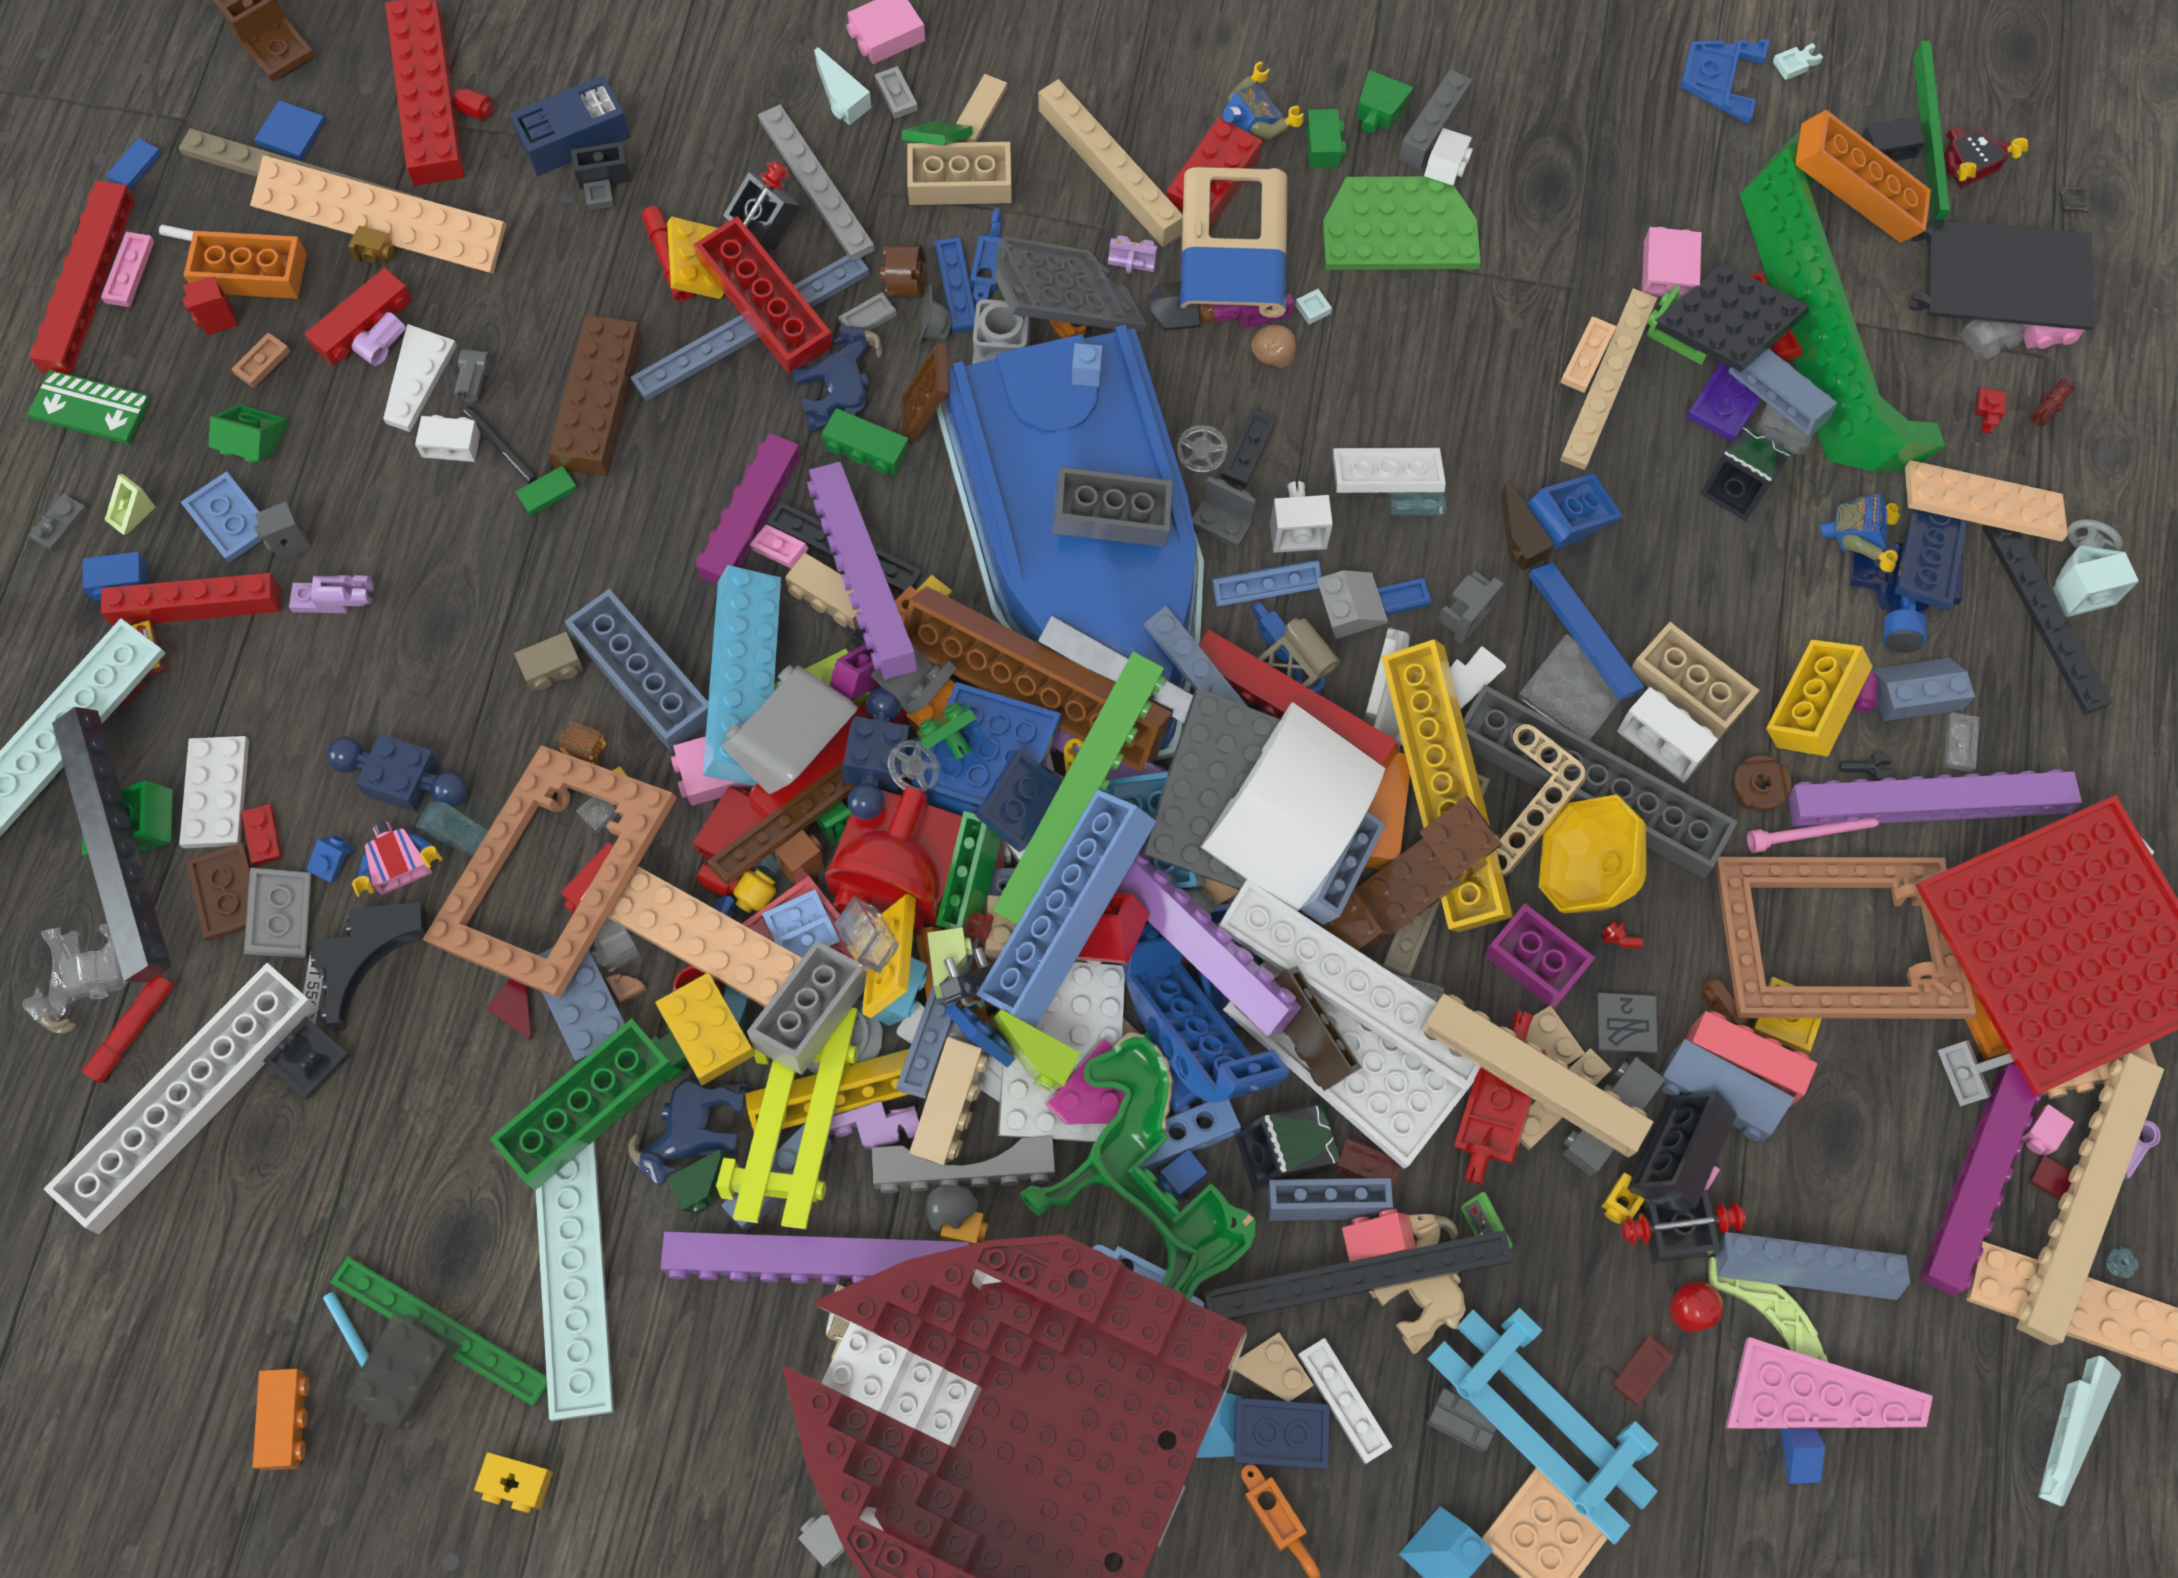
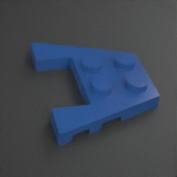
(1711, 72)

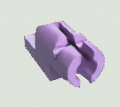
(331, 594)
(875, 1126)

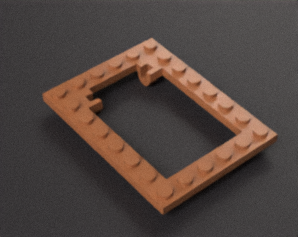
(550, 771)
(1940, 996)

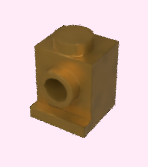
(371, 246)

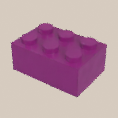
(1539, 956)

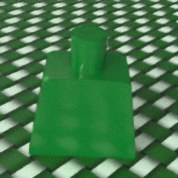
(1382, 101)

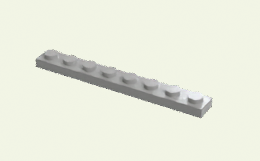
(816, 183)

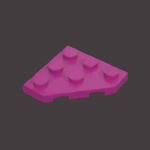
(1083, 1103)

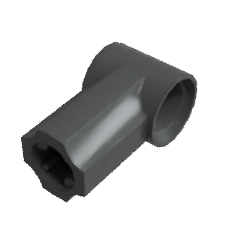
(472, 367)

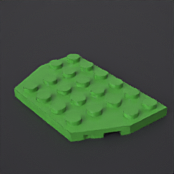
(1399, 226)

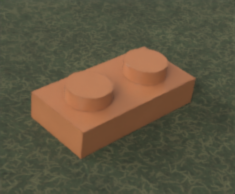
(261, 360)

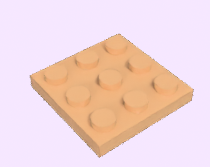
(1543, 1533)

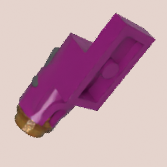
(1247, 314)

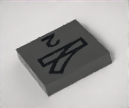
(1626, 1024)

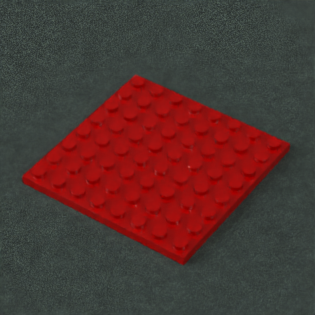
(2066, 942)

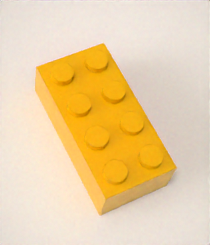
(1819, 697)

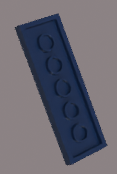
(1930, 558)

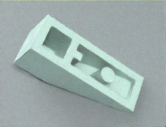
(845, 94)

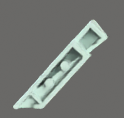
(2076, 1427)

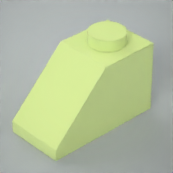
(945, 945)

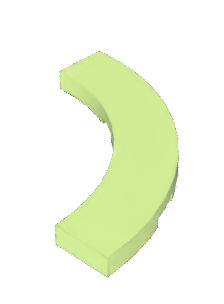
(1777, 1308)

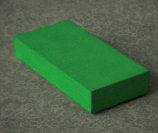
(546, 490)

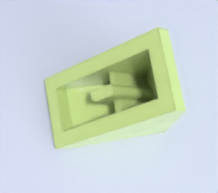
(127, 506)

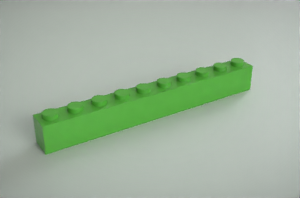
(1086, 775)

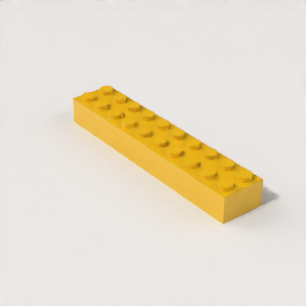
(1443, 769)

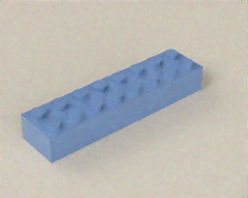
(1066, 907)

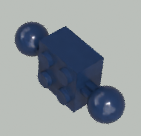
(868, 754)
(397, 772)

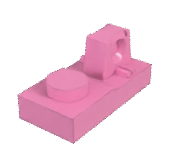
(778, 546)

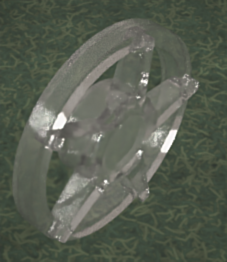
(1202, 448)
(913, 765)

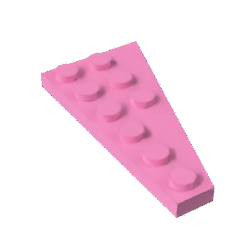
(1799, 1391)

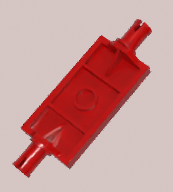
(1494, 1115)

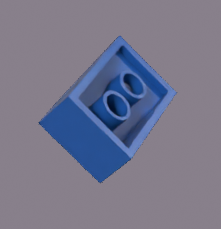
(1573, 510)

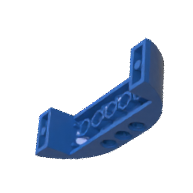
(1190, 1028)

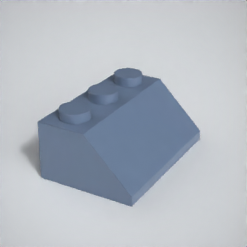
(1922, 689)

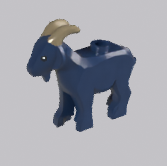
(842, 377)
(688, 1128)

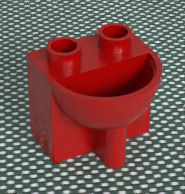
(896, 855)

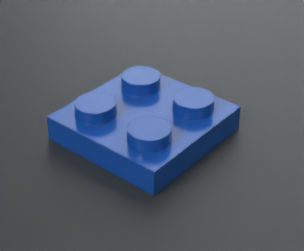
(981, 1033)

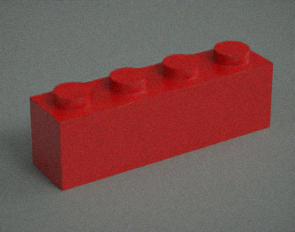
(357, 314)

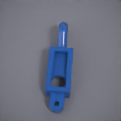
(986, 259)
(1271, 630)

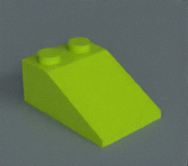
(1037, 1052)

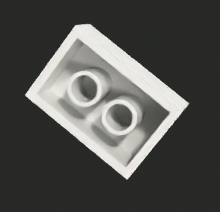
(1667, 734)

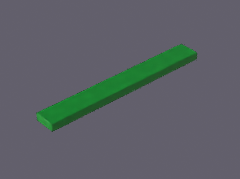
(1931, 131)
(475, 1351)

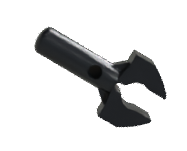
(1869, 767)

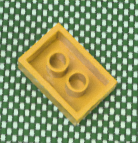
(705, 1029)

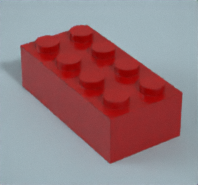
(1221, 148)

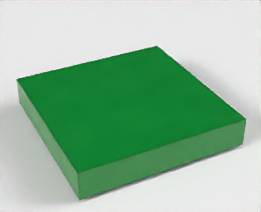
(937, 133)

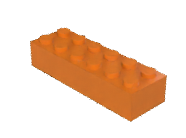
(1863, 176)

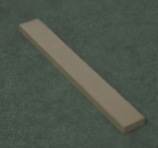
(1411, 937)

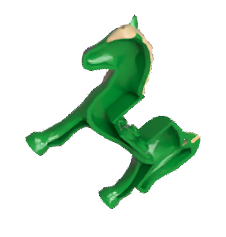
(1201, 1234)

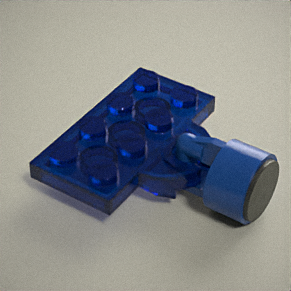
(1905, 624)

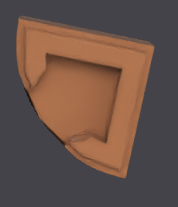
(625, 987)

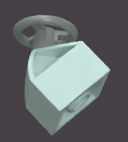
(2093, 575)

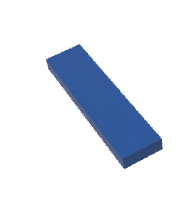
(956, 284)

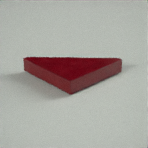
(513, 1007)

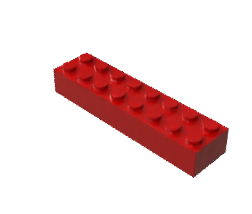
(424, 91)

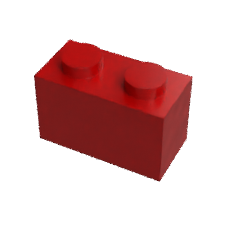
(209, 305)

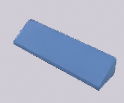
(1266, 582)

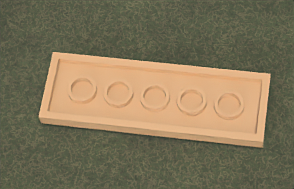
(1985, 500)

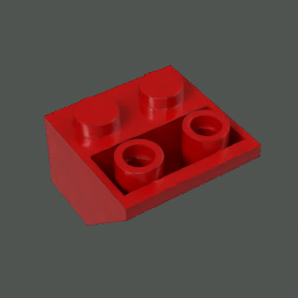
(1116, 931)

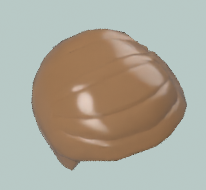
(1274, 345)

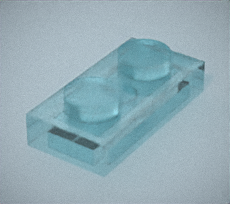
(1417, 503)

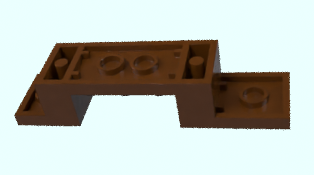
(265, 35)
(1433, 867)

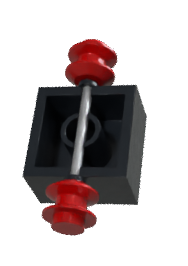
(764, 205)
(1683, 1232)

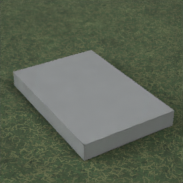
(277, 913)

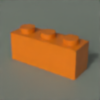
(280, 1419)

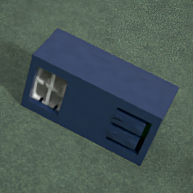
(569, 121)

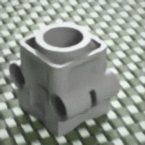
(998, 330)

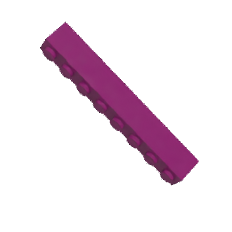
(1980, 1183)

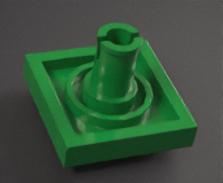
(947, 729)

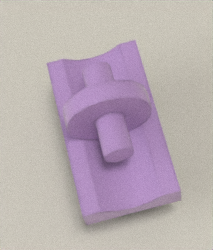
(1132, 254)

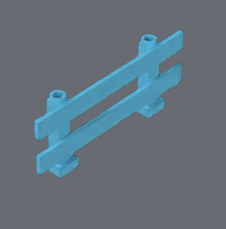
(1613, 1463)

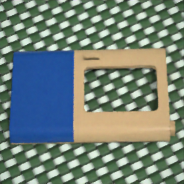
(1234, 269)

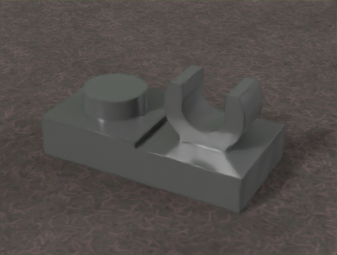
(58, 522)

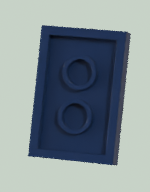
(1018, 800)
(1281, 1434)

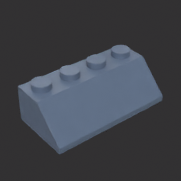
(1754, 1101)

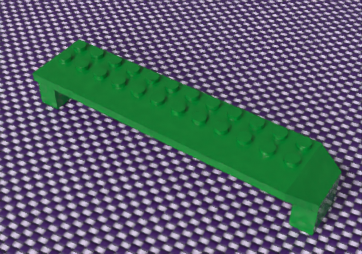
(1798, 262)

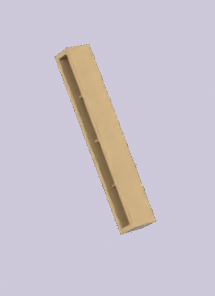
(1110, 163)
(1537, 1075)

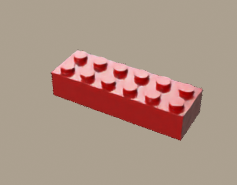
(763, 295)

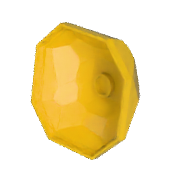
(1593, 855)

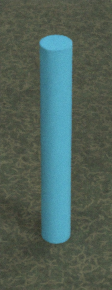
(346, 1328)

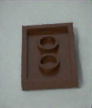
(221, 890)

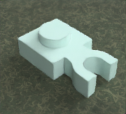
(1796, 62)

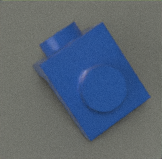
(329, 857)

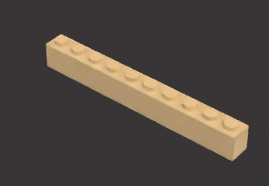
(2089, 1199)

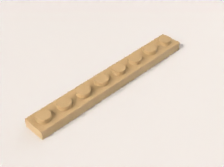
(1608, 379)

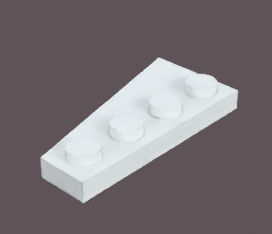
(416, 375)

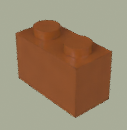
(800, 857)

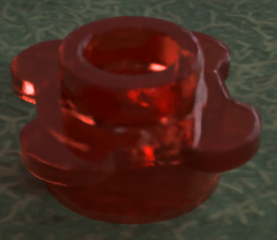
(979, 926)

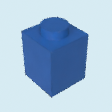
(1182, 1175)

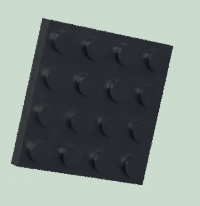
(1732, 317)

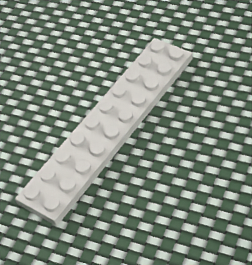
(1343, 978)

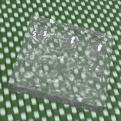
(1570, 690)

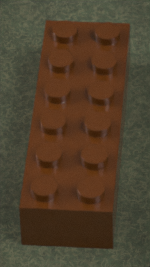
(595, 395)

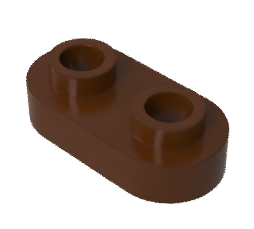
(1719, 998)

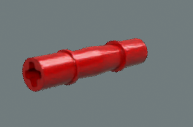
(658, 234)
(127, 1029)

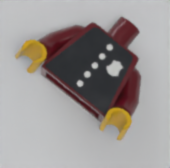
(1978, 155)

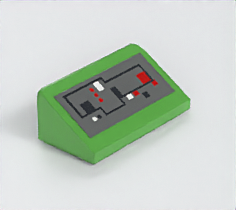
(1482, 1216)

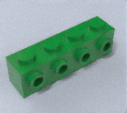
(968, 873)

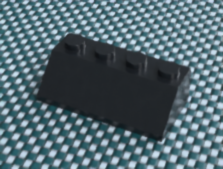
(1683, 1150)

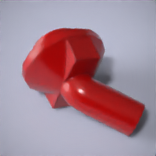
(1615, 934)

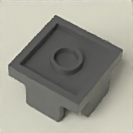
(1474, 602)

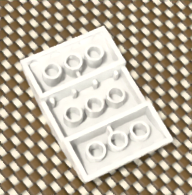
(1295, 809)

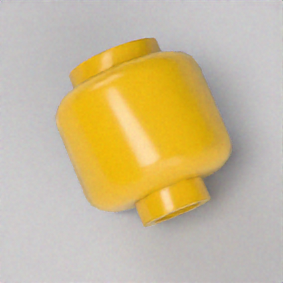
(754, 891)

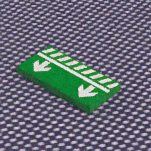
(89, 407)

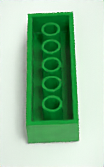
(582, 1104)

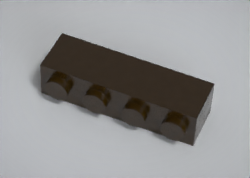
(1315, 1034)

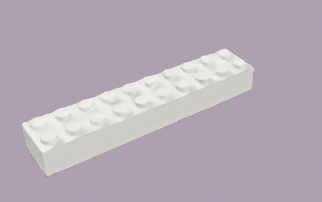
(179, 1100)

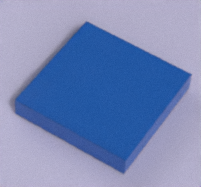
(290, 130)

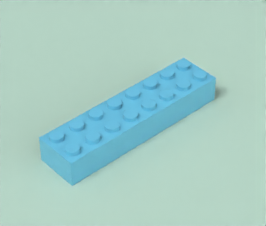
(741, 662)

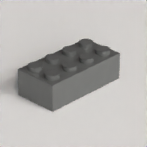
(1112, 507)

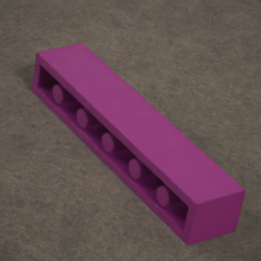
(750, 507)

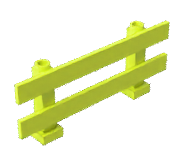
(804, 1185)

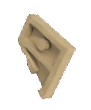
(1275, 1369)

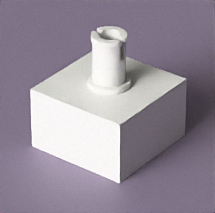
(1300, 521)

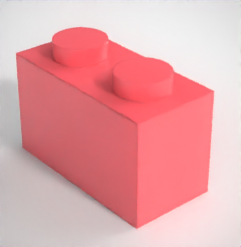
(1378, 1236)

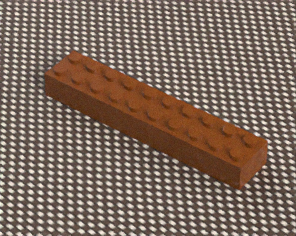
(1022, 670)

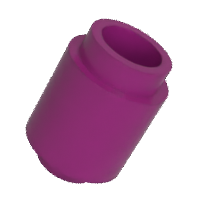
(1868, 695)

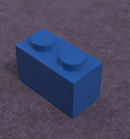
(113, 571)

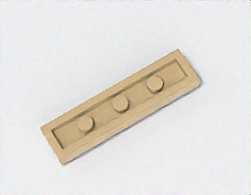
(1542, 1119)

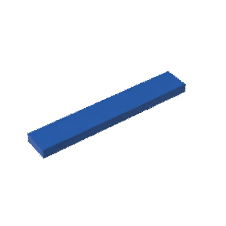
(1586, 631)

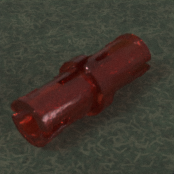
(2052, 402)

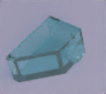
(451, 827)

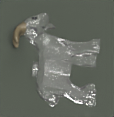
(74, 977)

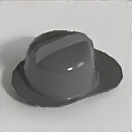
(934, 318)

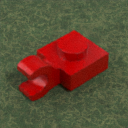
(1991, 406)

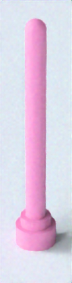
(1760, 840)

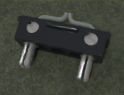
(965, 985)

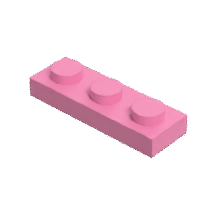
(127, 269)

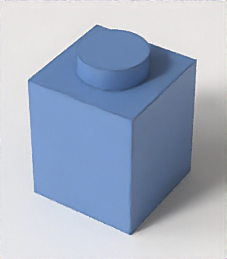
(1087, 365)

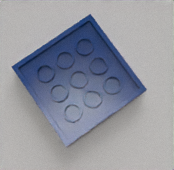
(994, 735)

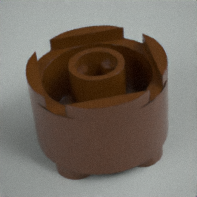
(904, 271)

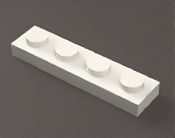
(1344, 1401)

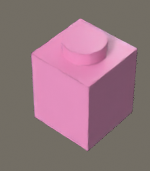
(2046, 1130)

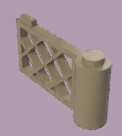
(1306, 648)

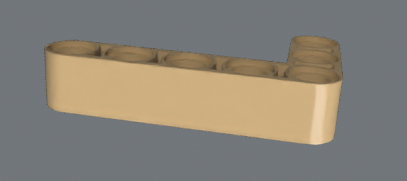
(1540, 803)

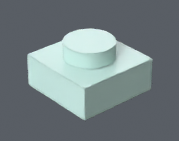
(1313, 306)

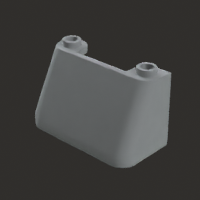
(788, 729)

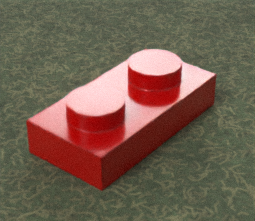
(262, 835)

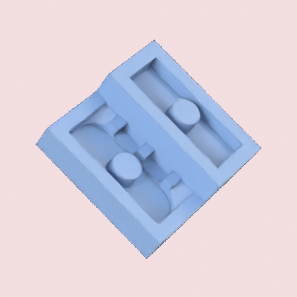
(800, 924)

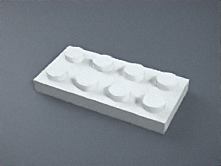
(1388, 470)
(214, 792)

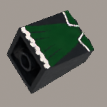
(1745, 473)
(1287, 1146)

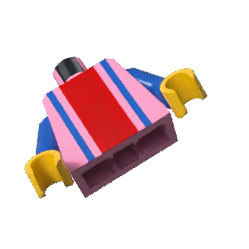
(393, 860)

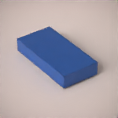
(134, 164)
(1405, 596)

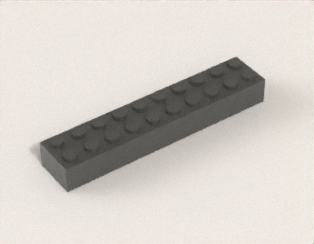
(1675, 822)

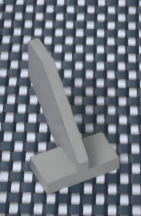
(1966, 1073)

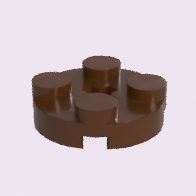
(1752, 796)

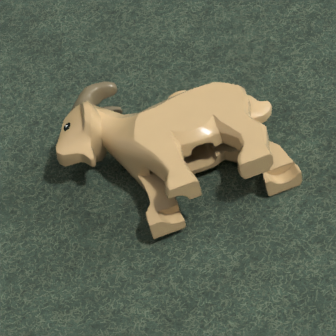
(1438, 1297)

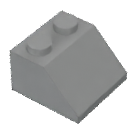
(1351, 602)

